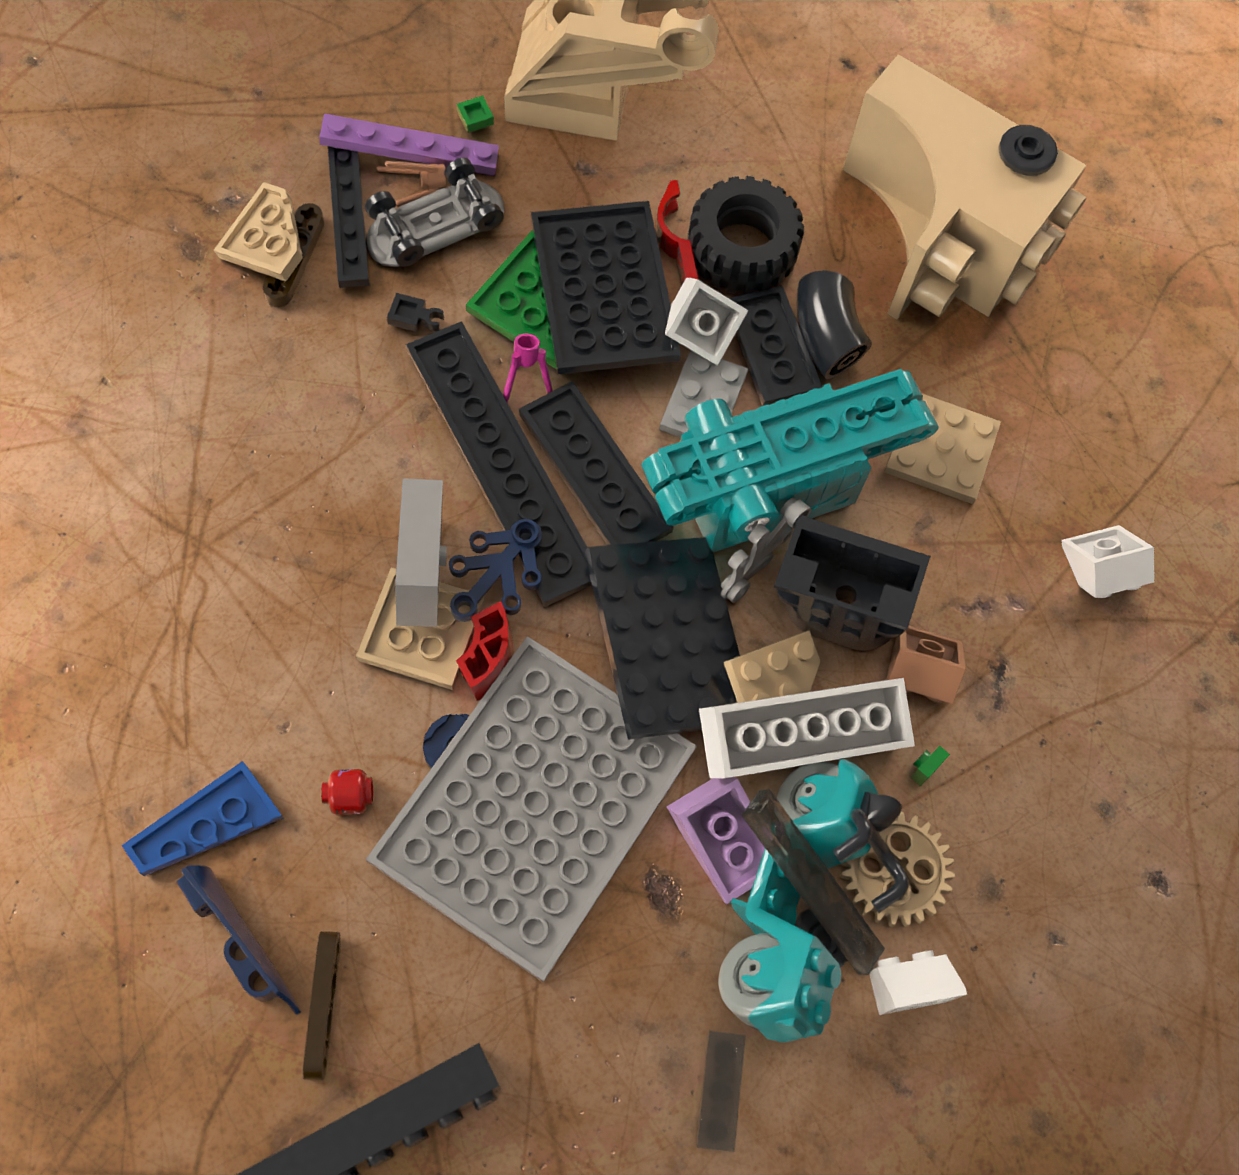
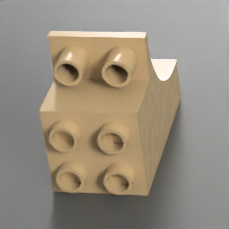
(959, 207)

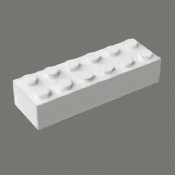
(806, 728)

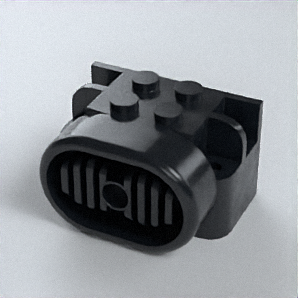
(839, 564)

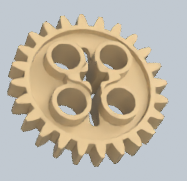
(920, 850)

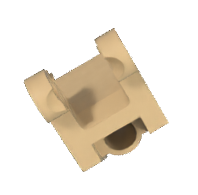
(586, 53)

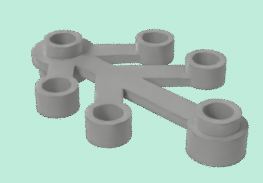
(764, 543)

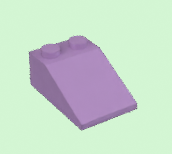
(720, 835)

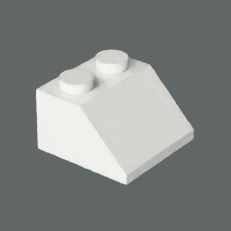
(704, 320)
(1110, 561)
(915, 983)

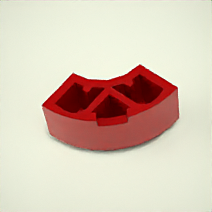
(488, 651)

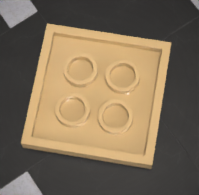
(951, 458)
(417, 650)

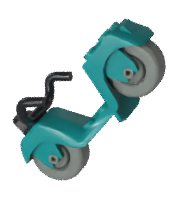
(783, 974)

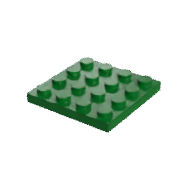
(514, 298)

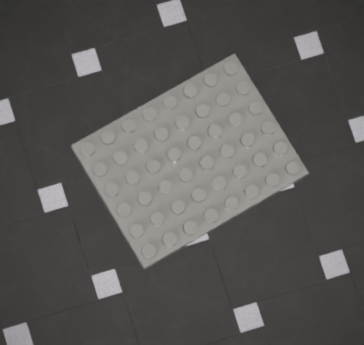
(530, 809)

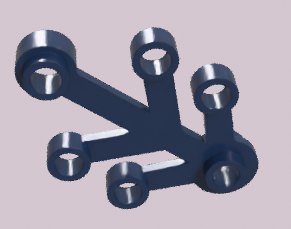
(498, 565)

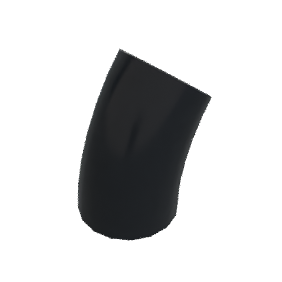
(830, 322)

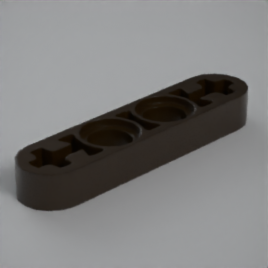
(311, 235)
(321, 1006)

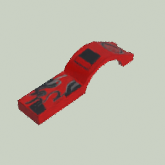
(670, 243)

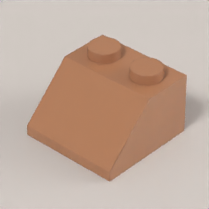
(928, 664)

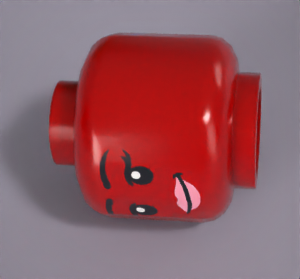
(348, 792)

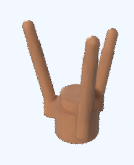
(431, 176)

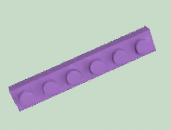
(406, 143)

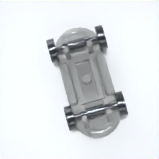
(434, 220)

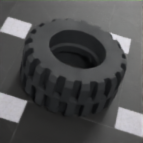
(749, 204)

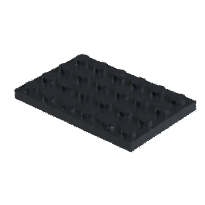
(603, 287)
(663, 632)

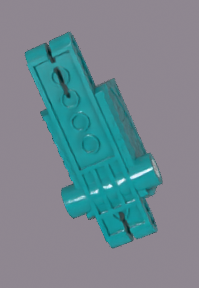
(806, 448)

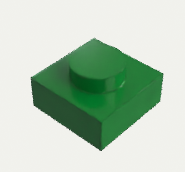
(475, 114)
(928, 764)

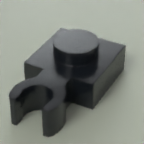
(411, 312)

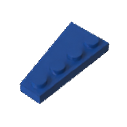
(209, 818)

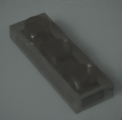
(720, 1091)

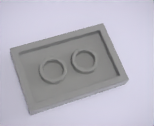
(699, 383)

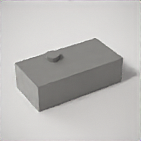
(419, 553)

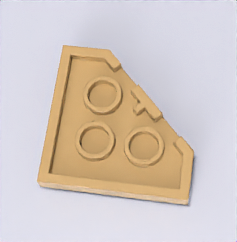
(264, 235)
(775, 669)

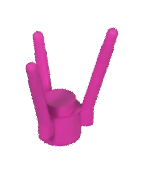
(525, 355)

